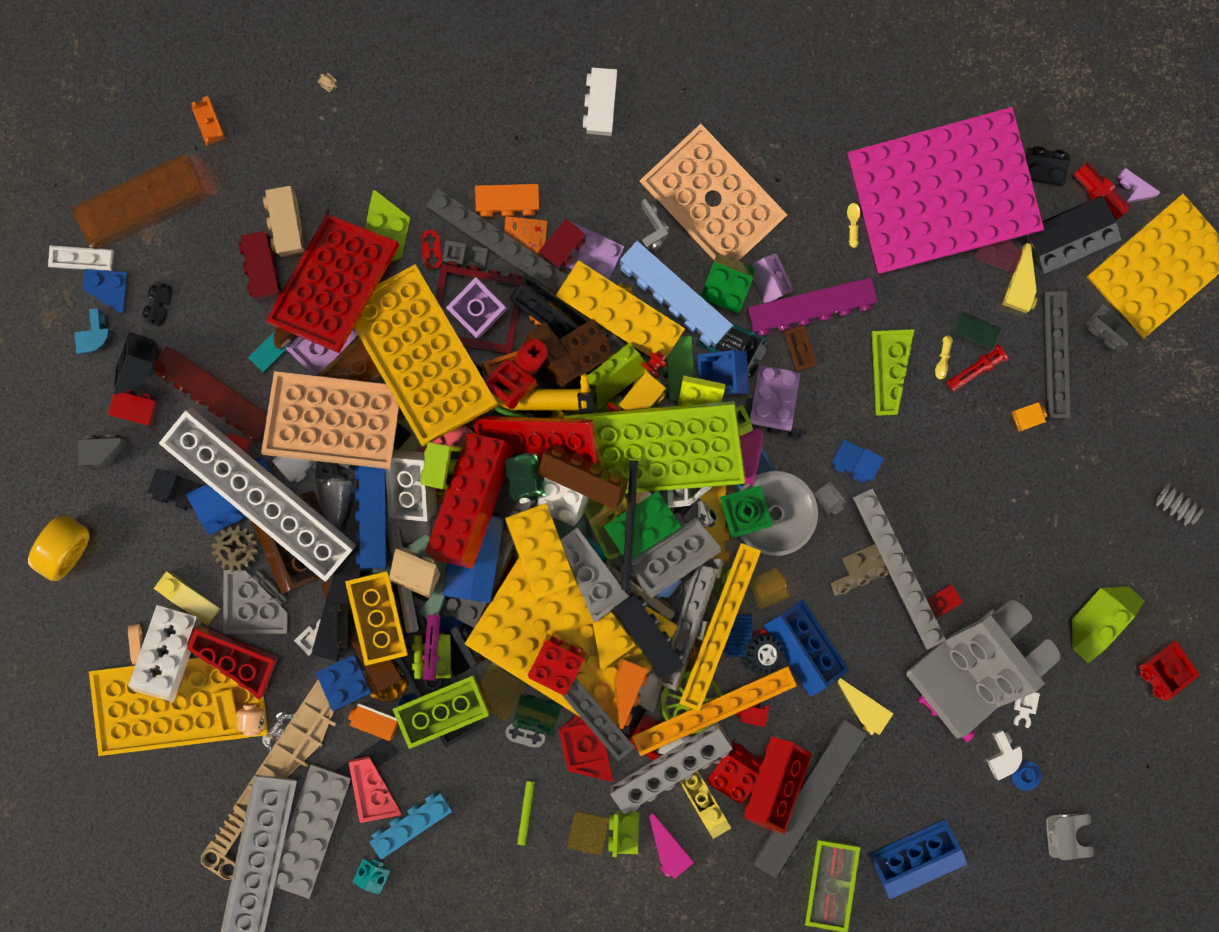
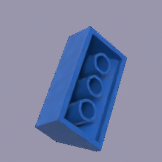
(213, 509)
(807, 648)
(917, 859)

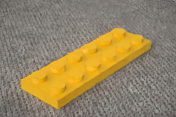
(619, 311)

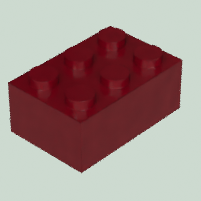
(260, 266)

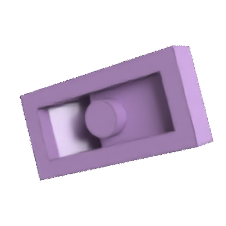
(1141, 189)

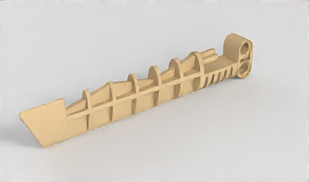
(291, 750)

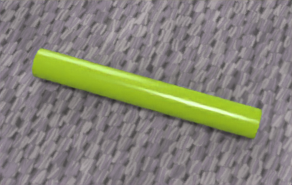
(525, 813)

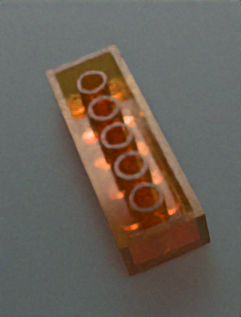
(138, 201)

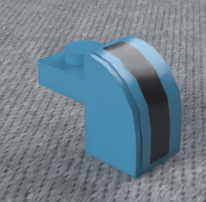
(97, 338)

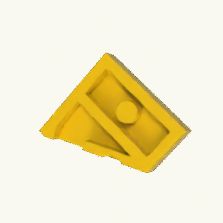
(610, 640)

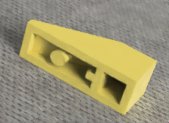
(1022, 285)
(187, 597)
(867, 710)

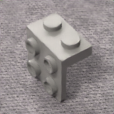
(655, 240)

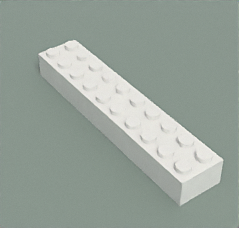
(257, 494)

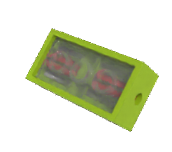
(833, 885)

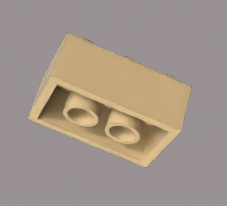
(284, 222)

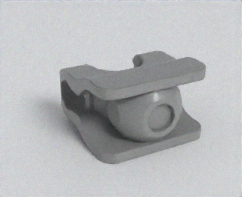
(1062, 836)

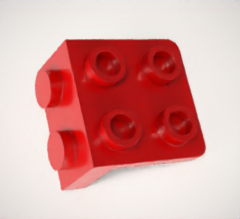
(557, 664)
(736, 773)

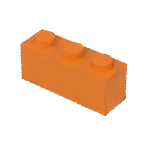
(507, 199)

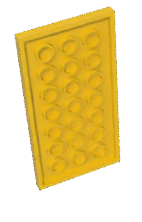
(421, 357)
(141, 722)

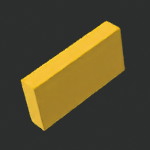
(225, 710)

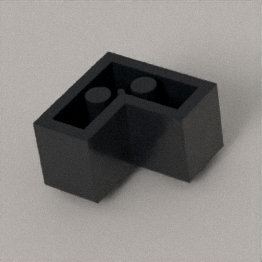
(172, 487)

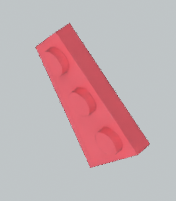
(371, 792)

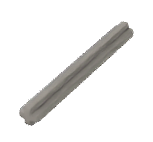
(405, 594)

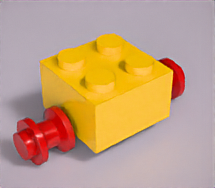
(647, 388)

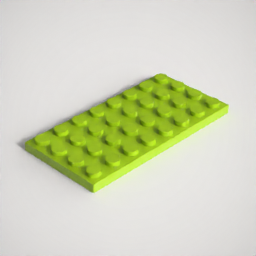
(673, 445)

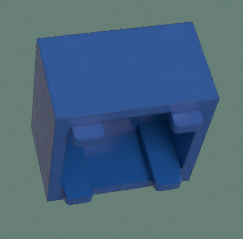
(726, 368)

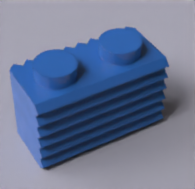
(739, 635)

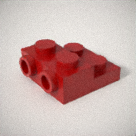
(1169, 671)

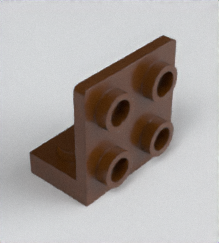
(588, 346)

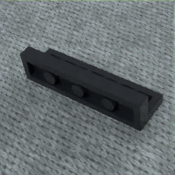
(545, 307)

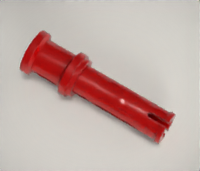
(985, 360)

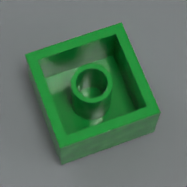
(728, 282)

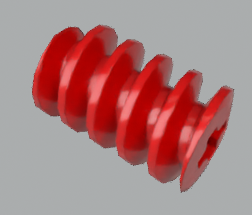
(531, 356)

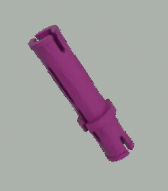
(431, 647)

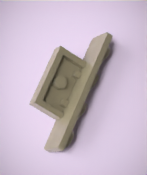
(862, 568)

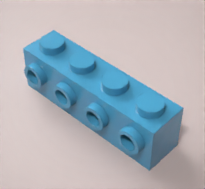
(414, 823)

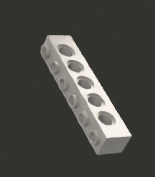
(630, 802)

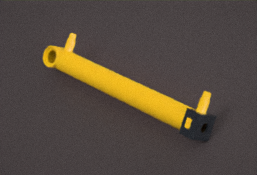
(557, 399)

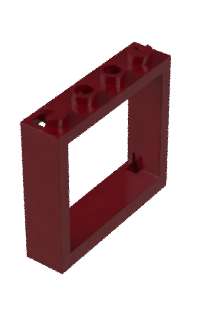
(492, 275)

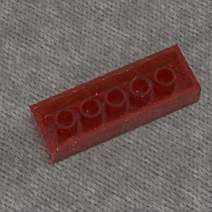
(211, 391)

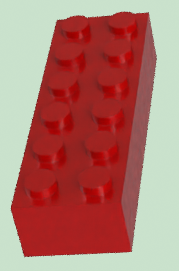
(469, 501)

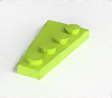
(890, 362)

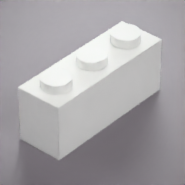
(600, 101)

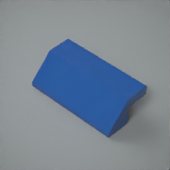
(478, 582)

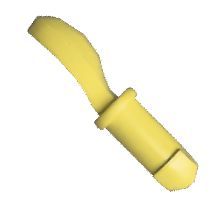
(853, 214)
(942, 367)

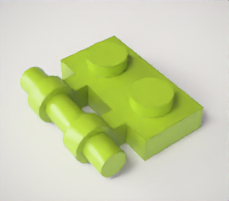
(444, 652)

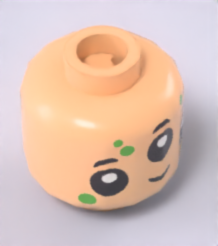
(250, 719)

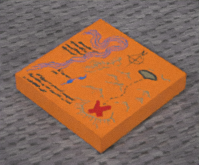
(527, 232)

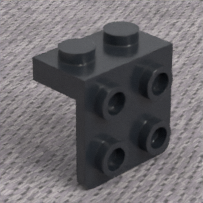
(461, 655)

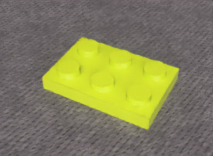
(699, 391)

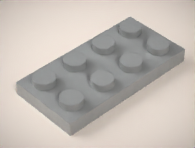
(674, 557)

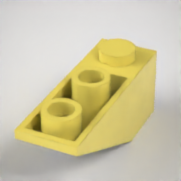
(705, 805)

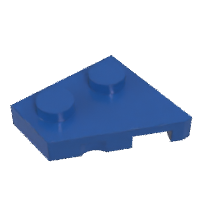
(107, 287)

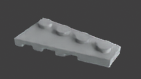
(593, 578)

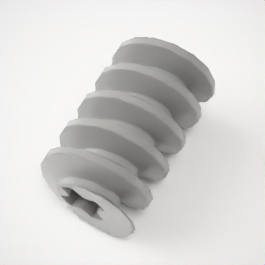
(1180, 505)

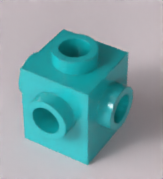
(371, 876)

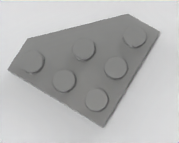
(250, 607)

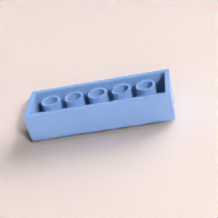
(675, 294)

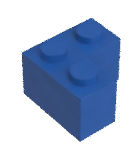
(857, 461)

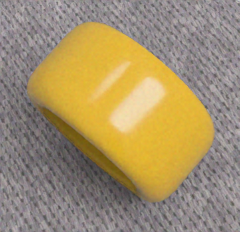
(58, 547)

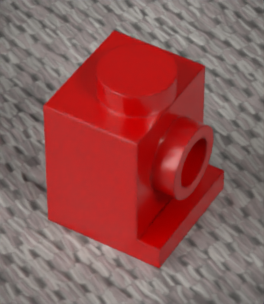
(754, 715)

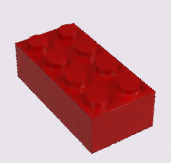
(777, 785)

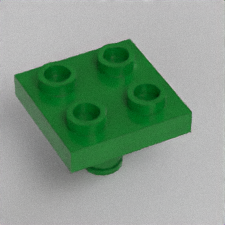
(746, 511)

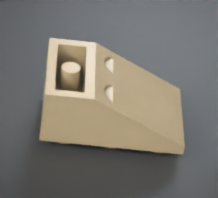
(413, 572)

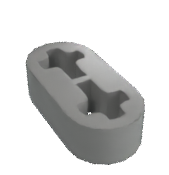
(523, 739)

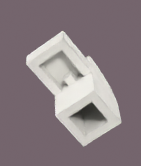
(1008, 760)

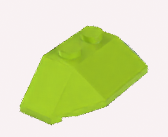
(1103, 620)

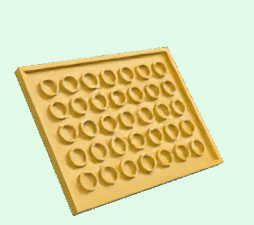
(516, 625)

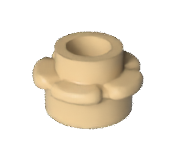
(327, 82)

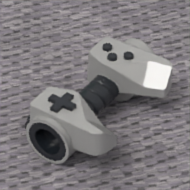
(706, 515)

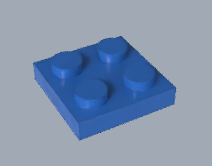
(343, 683)

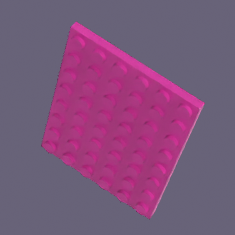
(945, 191)

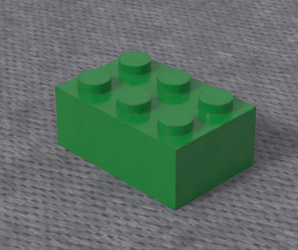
(651, 525)

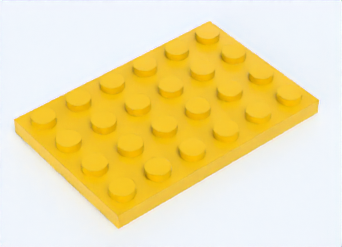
(1160, 267)

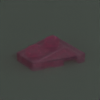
(1001, 255)

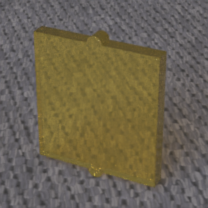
(588, 833)

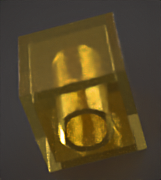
(768, 588)

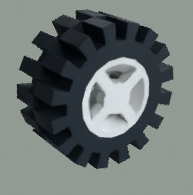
(770, 651)

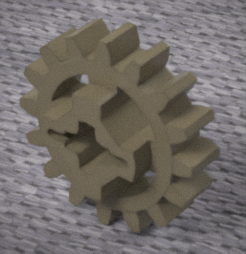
(233, 557)

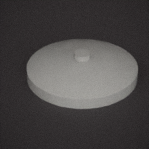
(791, 511)

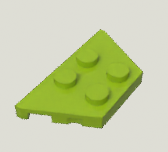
(388, 221)

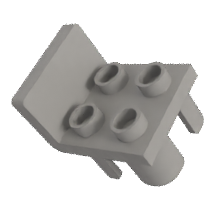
(981, 669)

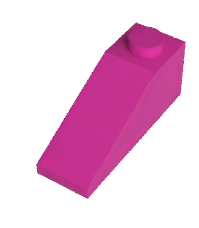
(671, 853)

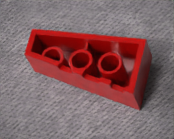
(235, 659)

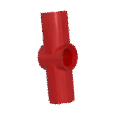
(1102, 186)

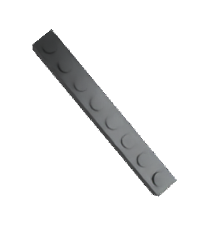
(813, 792)

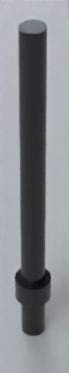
(627, 567)

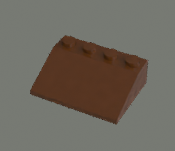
(286, 568)

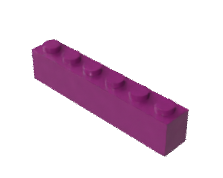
(812, 305)

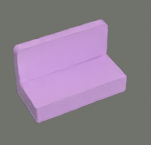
(771, 279)

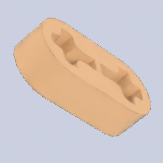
(135, 641)

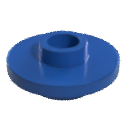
(1026, 776)

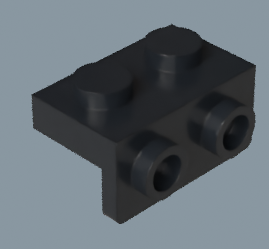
(1048, 165)

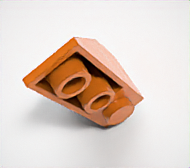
(627, 685)

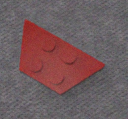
(584, 750)

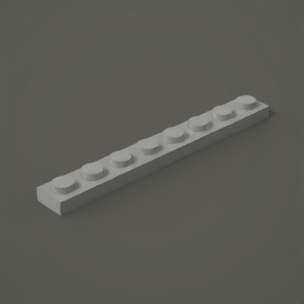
(899, 568)

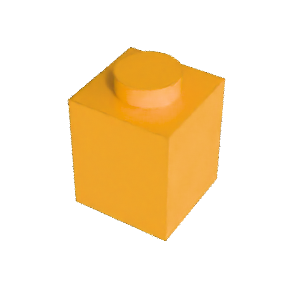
(1029, 416)

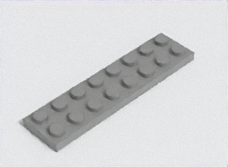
(259, 854)

